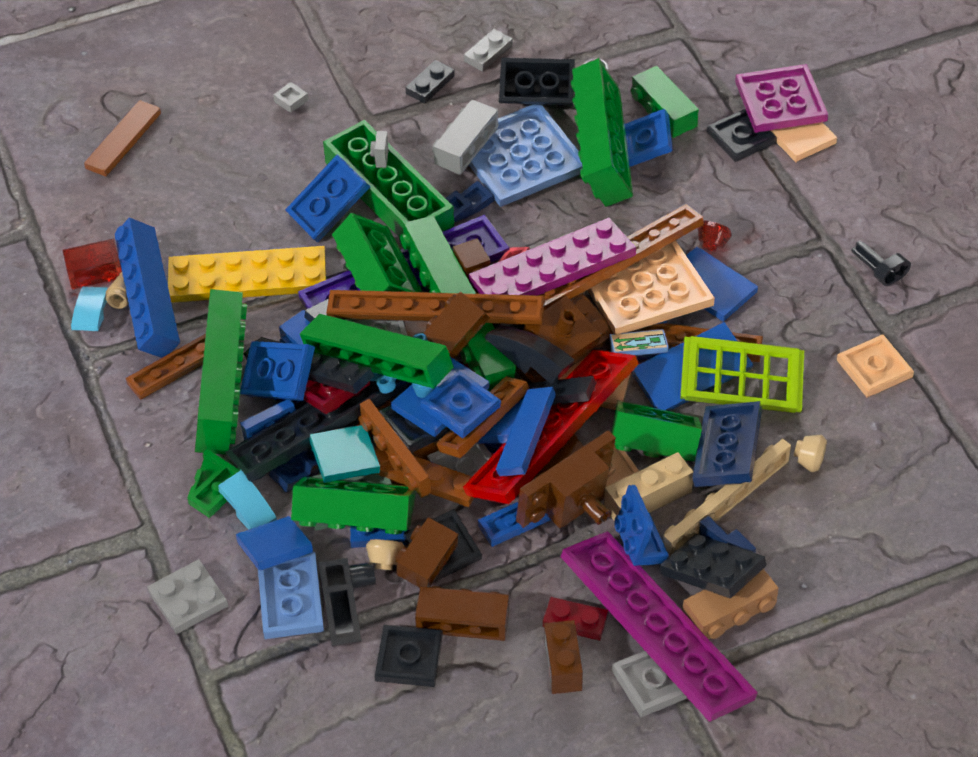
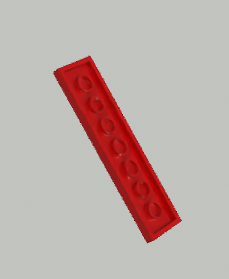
(561, 424)

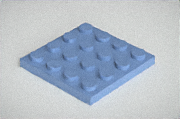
(525, 156)

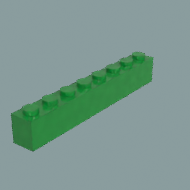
(443, 274)

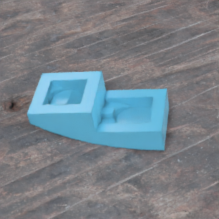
(89, 309)
(247, 501)

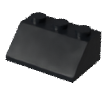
(536, 81)

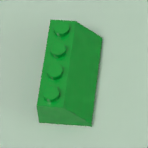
(374, 256)
(353, 504)

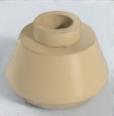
(811, 452)
(383, 553)

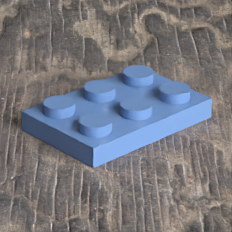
(291, 598)

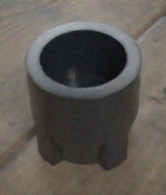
(362, 575)

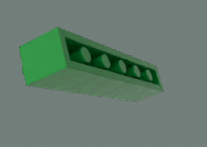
(379, 349)

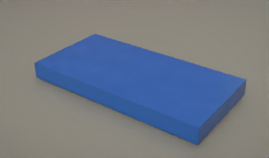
(662, 374)

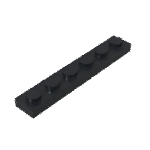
(334, 371)

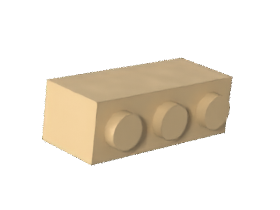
(657, 484)

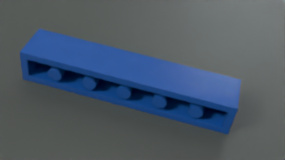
(146, 288)

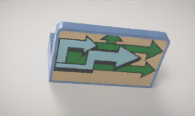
(641, 344)

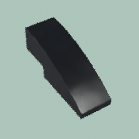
(530, 352)
(339, 602)

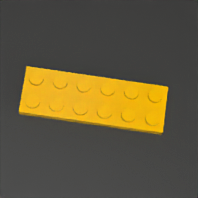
(248, 272)

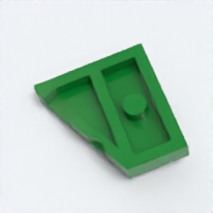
(205, 492)

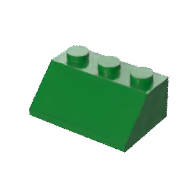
(655, 431)

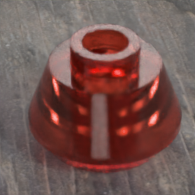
(713, 235)

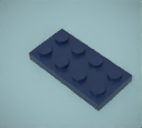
(727, 444)

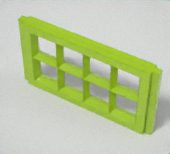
(690, 372)

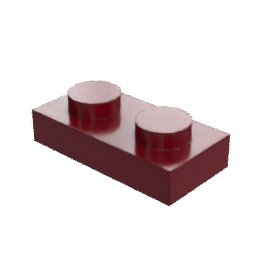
(588, 620)

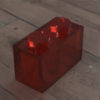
(92, 263)

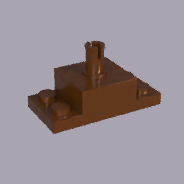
(572, 327)
(570, 486)

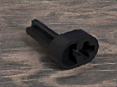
(885, 271)

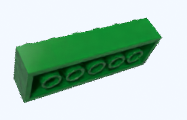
(601, 133)
(397, 191)
(220, 372)

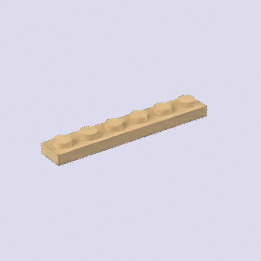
(726, 498)

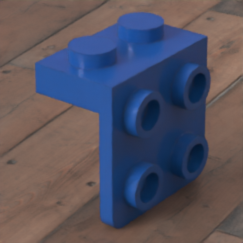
(639, 531)

